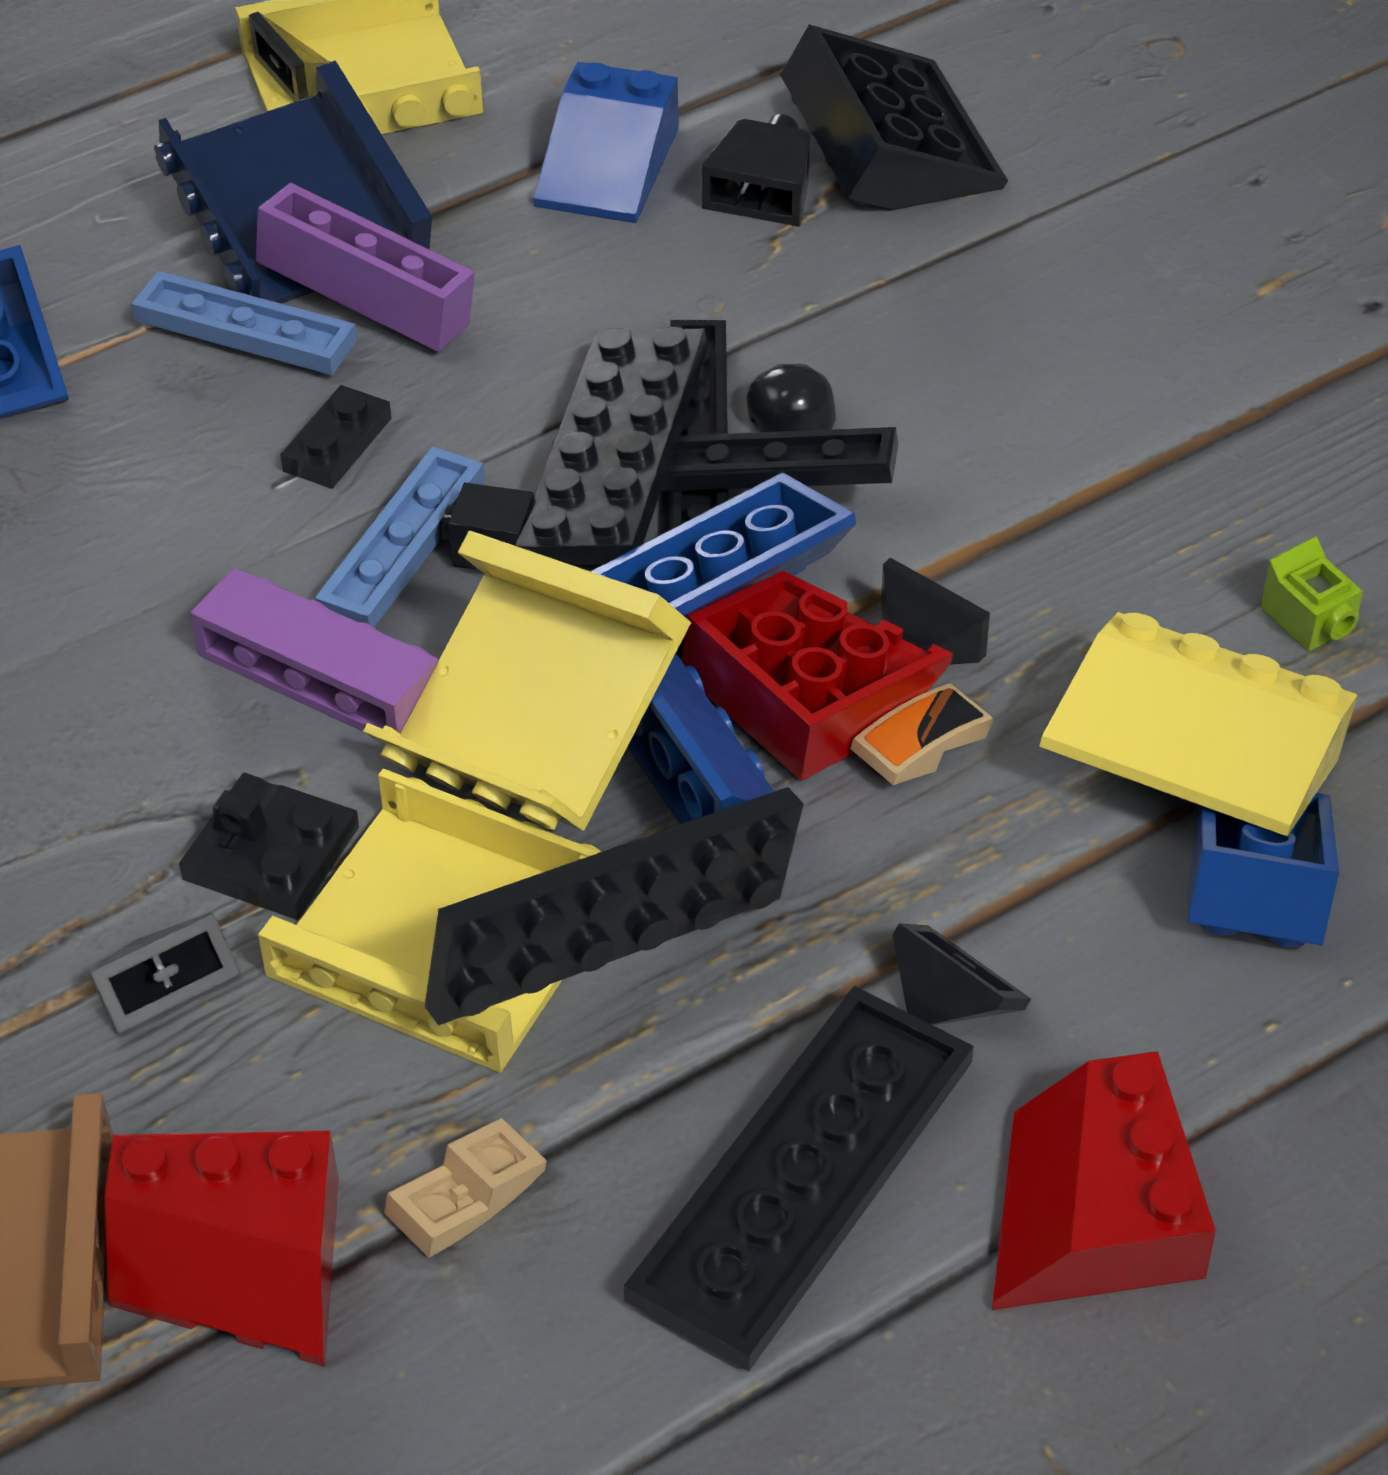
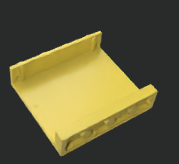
(388, 50)
(538, 685)
(376, 918)

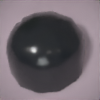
(791, 399)

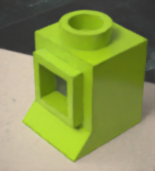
(1310, 596)

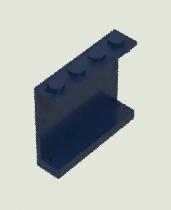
(315, 143)

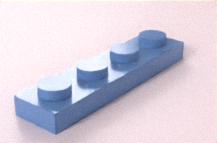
(244, 322)
(399, 538)

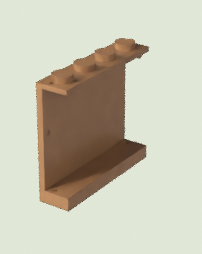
(54, 1249)

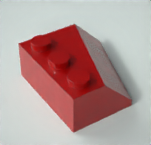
(804, 669)
(1100, 1189)
(225, 1233)

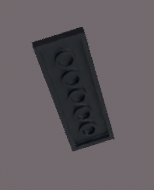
(614, 445)
(610, 905)
(798, 1177)

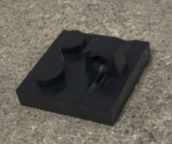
(269, 845)

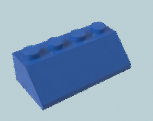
(736, 545)
(693, 751)

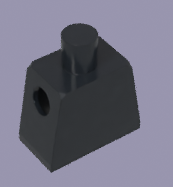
(759, 171)

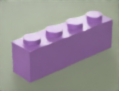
(364, 266)
(310, 652)

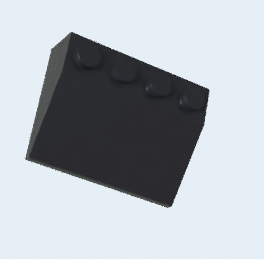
(887, 122)

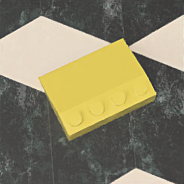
(1202, 721)

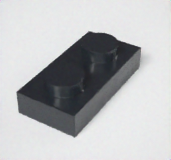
(336, 436)

